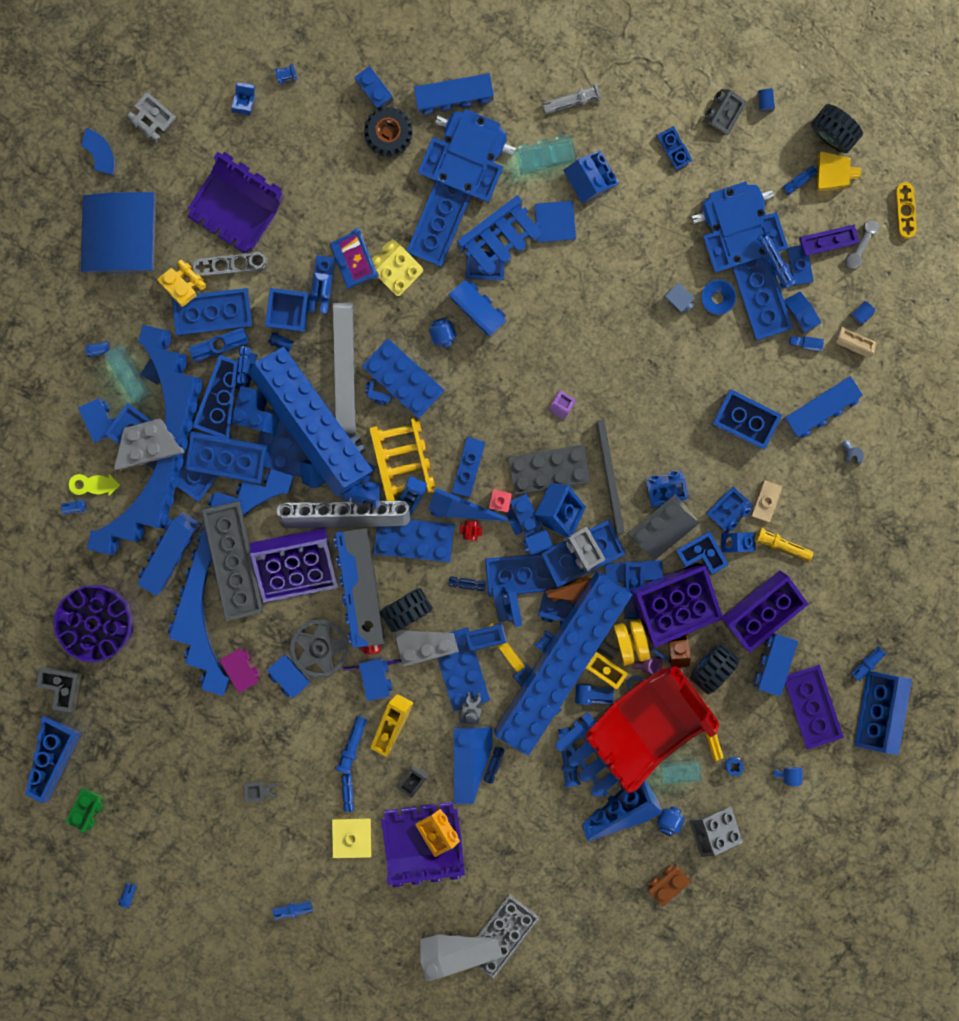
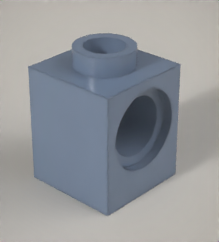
(680, 298)

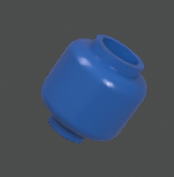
(442, 332)
(670, 821)

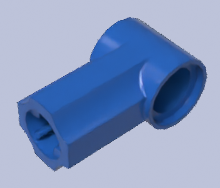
(588, 694)

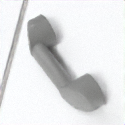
(855, 260)

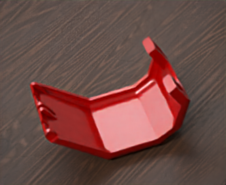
(649, 726)

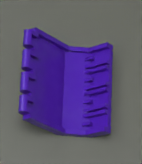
(235, 203)
(408, 853)

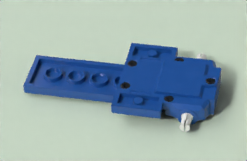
(461, 169)
(736, 222)

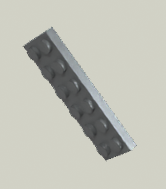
(232, 560)

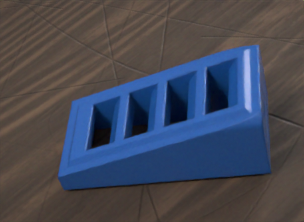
(412, 493)

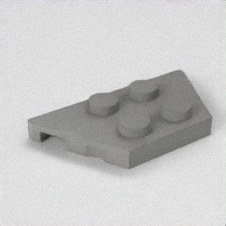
(146, 444)

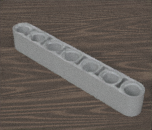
(344, 366)
(315, 515)

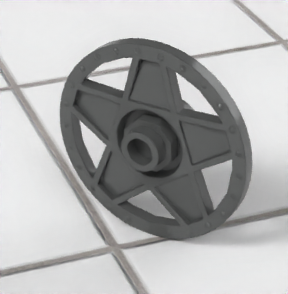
(319, 648)

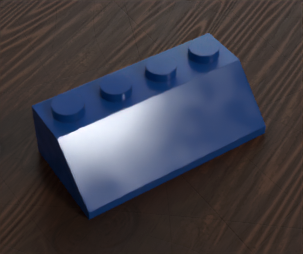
(883, 712)

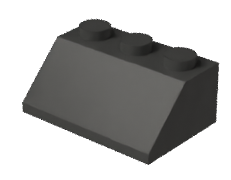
(664, 527)

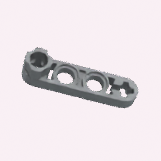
(230, 264)

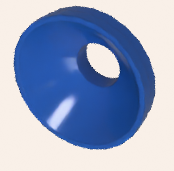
(722, 287)

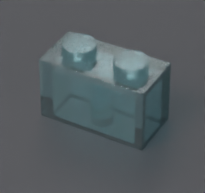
(680, 771)

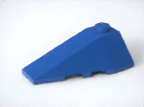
(452, 506)
(471, 755)
(623, 812)

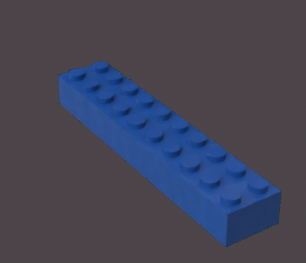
(562, 663)

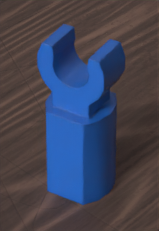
(807, 343)

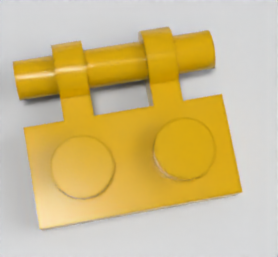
(177, 287)

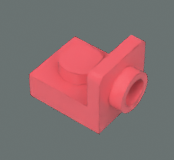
(500, 501)

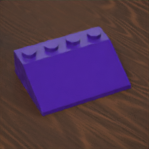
(293, 565)
(676, 604)

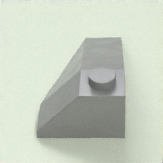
(451, 954)

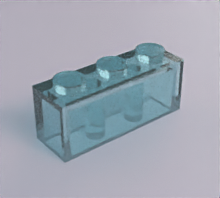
(545, 154)
(128, 374)

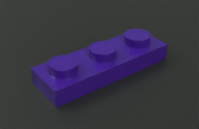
(829, 240)

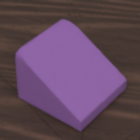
(562, 405)

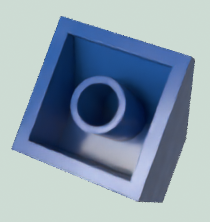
(560, 509)

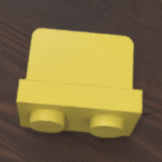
(396, 267)

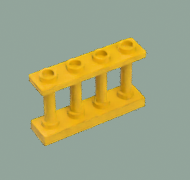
(384, 454)

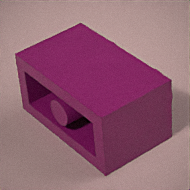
(240, 669)

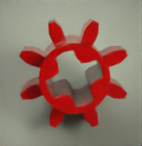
(470, 530)

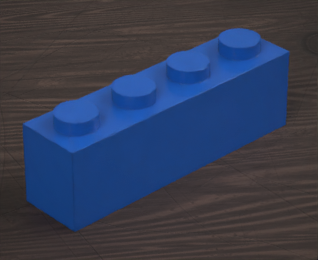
(454, 93)
(822, 407)

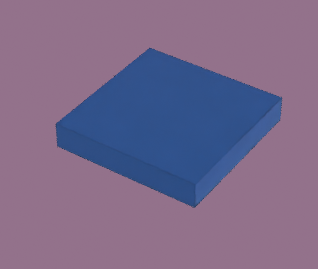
(556, 221)

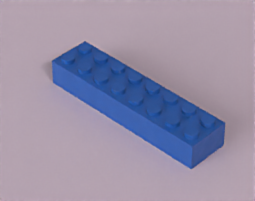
(309, 421)

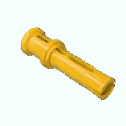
(775, 541)

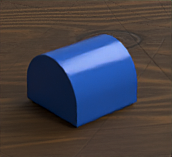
(766, 100)
(863, 313)

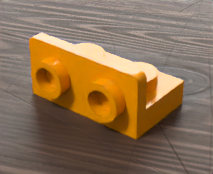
(438, 833)

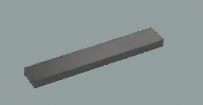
(610, 478)

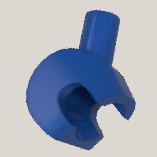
(791, 775)

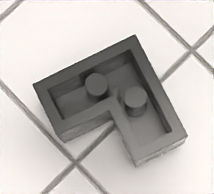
(64, 683)

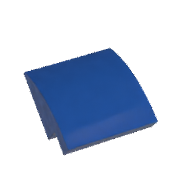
(118, 232)

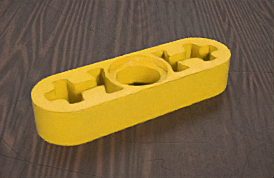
(900, 196)
(511, 655)

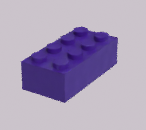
(764, 611)

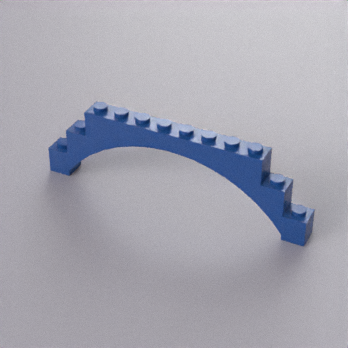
(157, 497)
(189, 620)

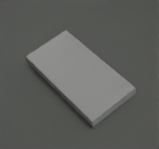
(510, 926)

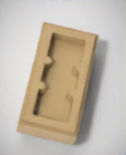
(856, 342)
(766, 501)

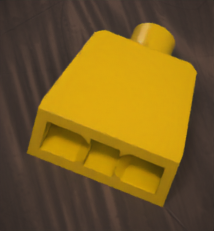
(834, 171)

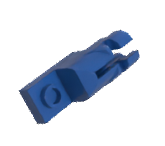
(322, 283)

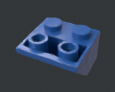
(590, 176)

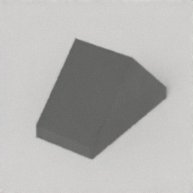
(412, 780)

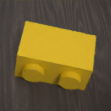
(606, 670)

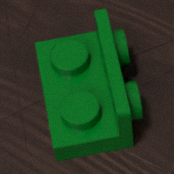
(84, 810)

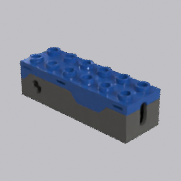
(360, 590)

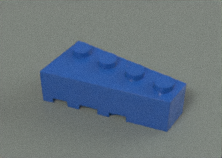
(168, 553)

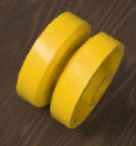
(635, 641)

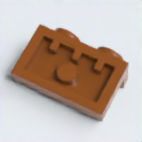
(668, 884)

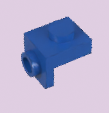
(243, 98)
(380, 398)

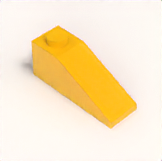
(391, 724)

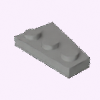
(424, 646)

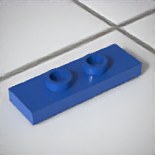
(468, 467)

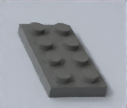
(556, 466)

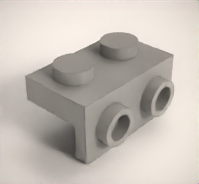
(585, 549)

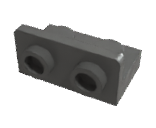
(724, 110)

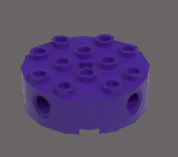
(77, 633)

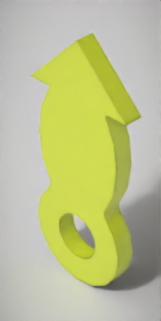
(94, 484)

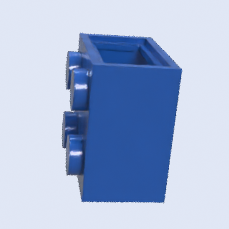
(287, 310)

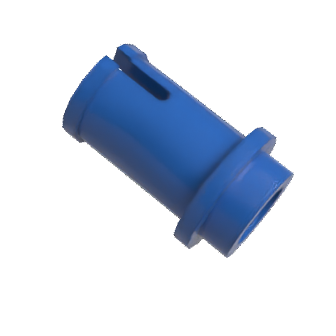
(280, 341)
(97, 349)
(74, 507)
(126, 897)

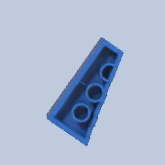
(217, 403)
(52, 754)

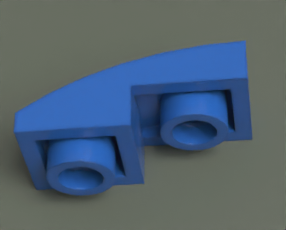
(674, 148)

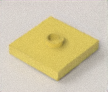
(351, 838)

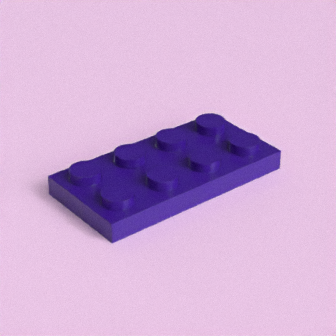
(813, 707)

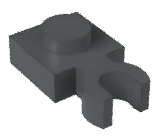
(471, 710)
(256, 791)

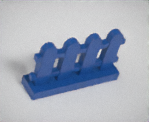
(504, 226)
(577, 757)

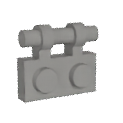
(156, 112)

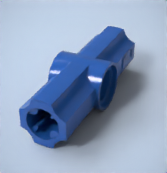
(231, 341)

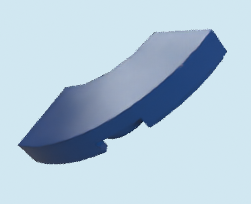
(100, 150)

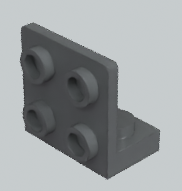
(716, 832)

